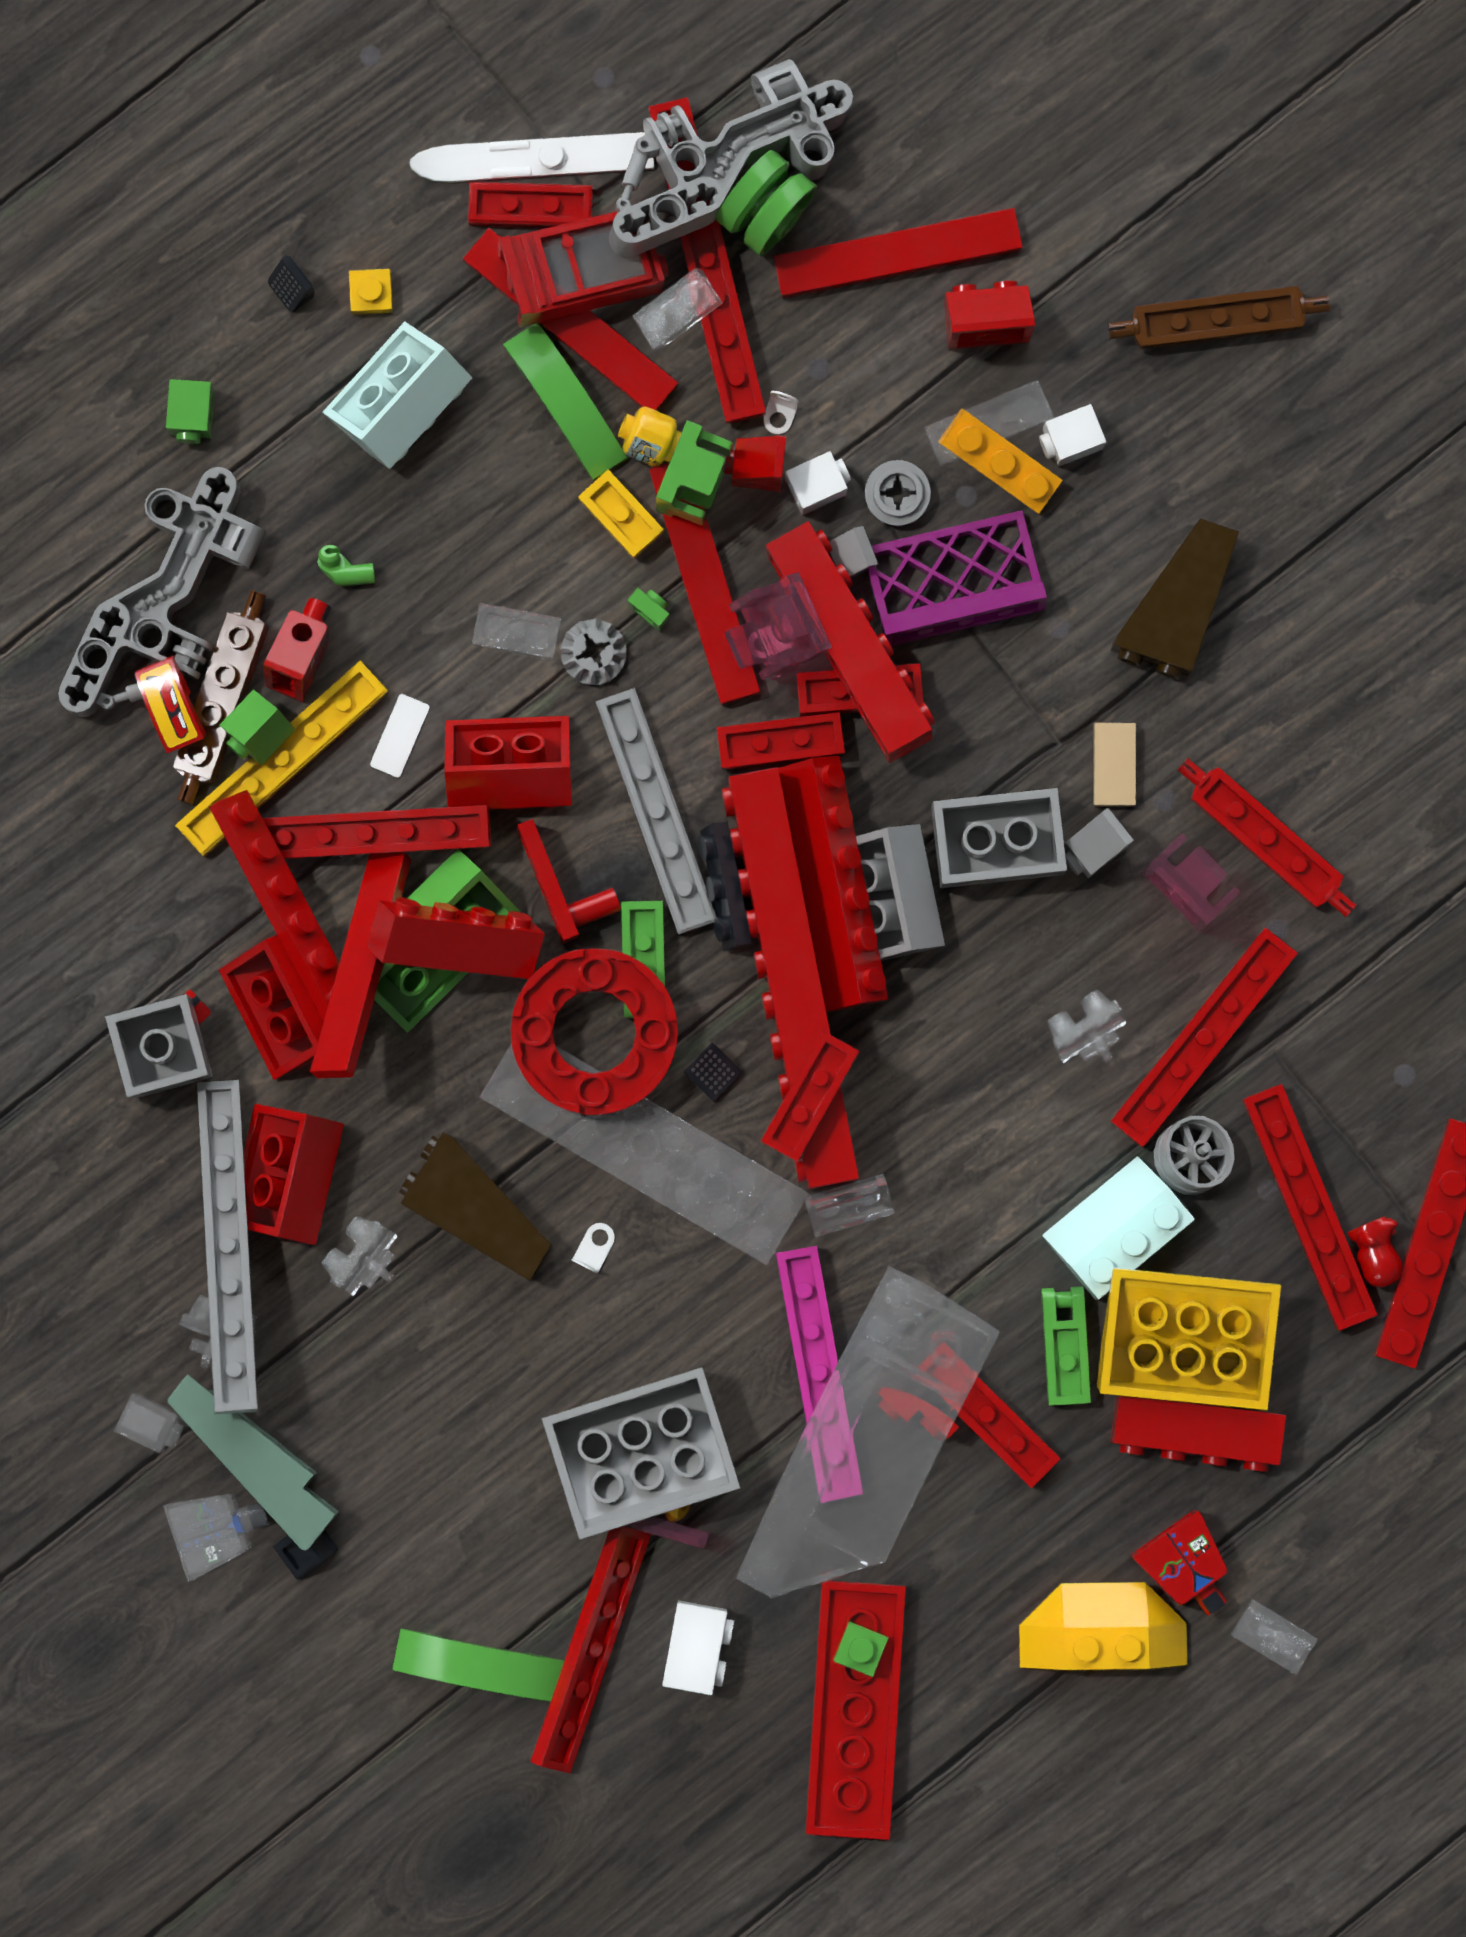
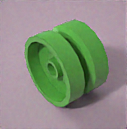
(766, 203)

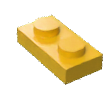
(620, 514)

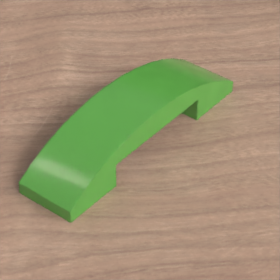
(565, 400)
(477, 1665)

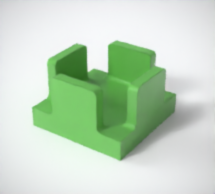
(693, 474)

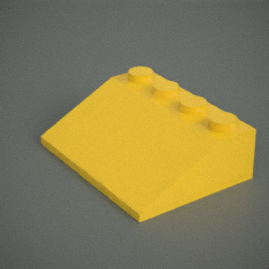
(1189, 1338)

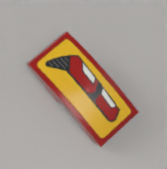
(169, 704)

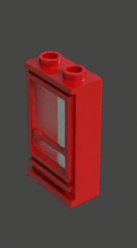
(576, 270)

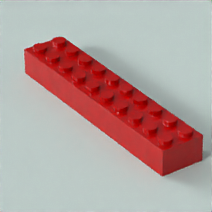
(786, 959)

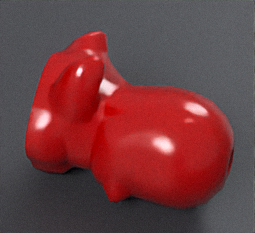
(1377, 1256)

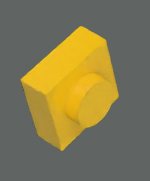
(370, 291)

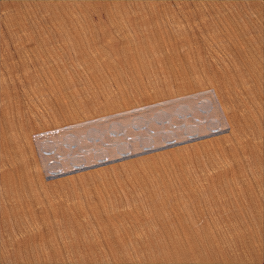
(662, 1160)

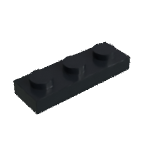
(724, 886)

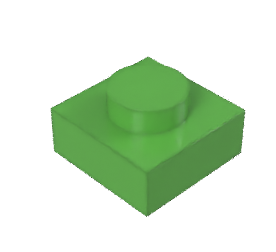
(650, 608)
(860, 1649)

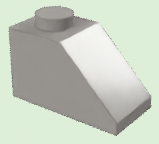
(1096, 844)

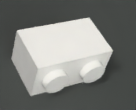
(696, 1648)

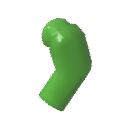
(341, 571)

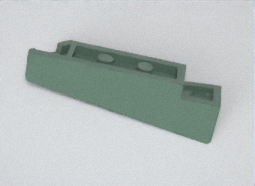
(258, 1462)

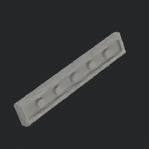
(656, 811)

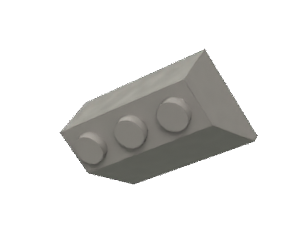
(900, 891)

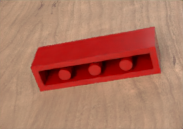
(455, 938)
(1198, 1429)

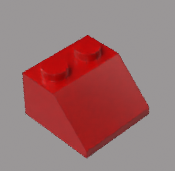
(988, 315)

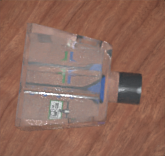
(212, 1530)

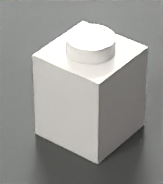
(1072, 436)
(817, 482)

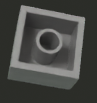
(159, 1046)

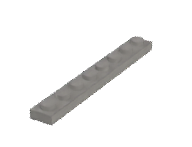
(227, 1247)

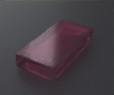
(672, 1530)

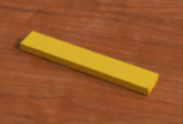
(315, 730)

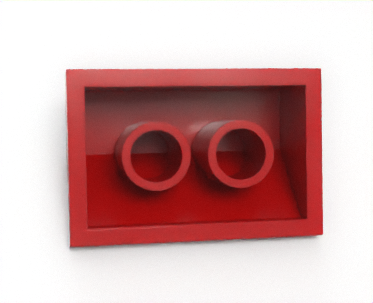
(508, 762)
(274, 1006)
(288, 1171)

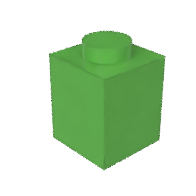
(190, 410)
(256, 728)

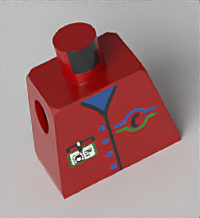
(294, 663)
(1185, 1562)

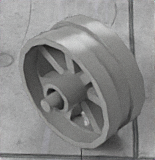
(1194, 1155)

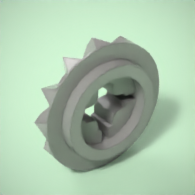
(911, 480)
(586, 669)

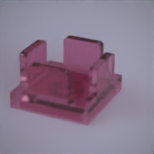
(778, 630)
(1189, 883)

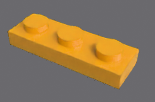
(1000, 460)

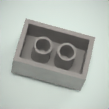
(998, 838)

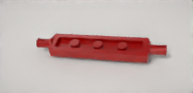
(1266, 837)

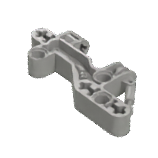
(782, 123)
(151, 603)

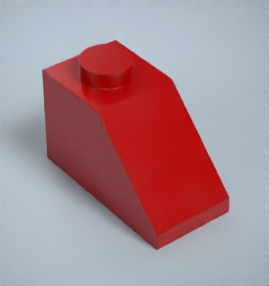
(757, 463)

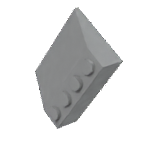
(641, 1453)

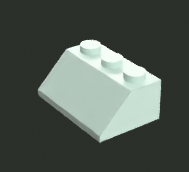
(398, 394)
(1118, 1226)

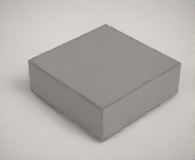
(853, 551)

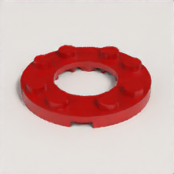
(580, 973)

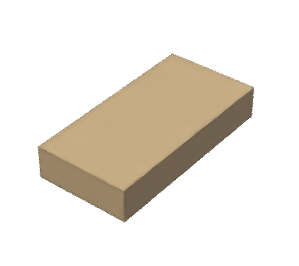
(1114, 764)

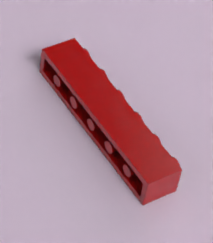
(856, 652)
(833, 883)

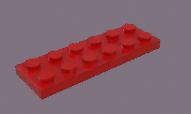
(855, 1715)

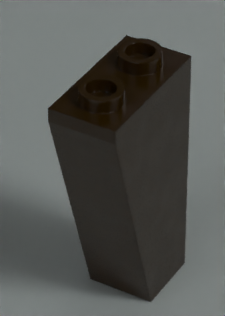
(1178, 606)
(470, 1206)

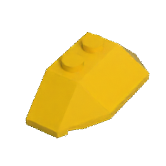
(1103, 1629)

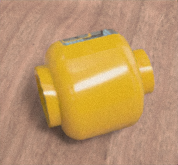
(649, 436)

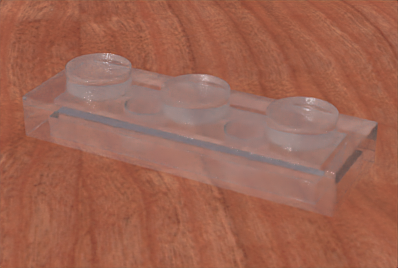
(1005, 414)

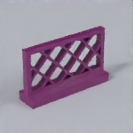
(966, 611)

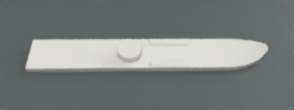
(527, 158)

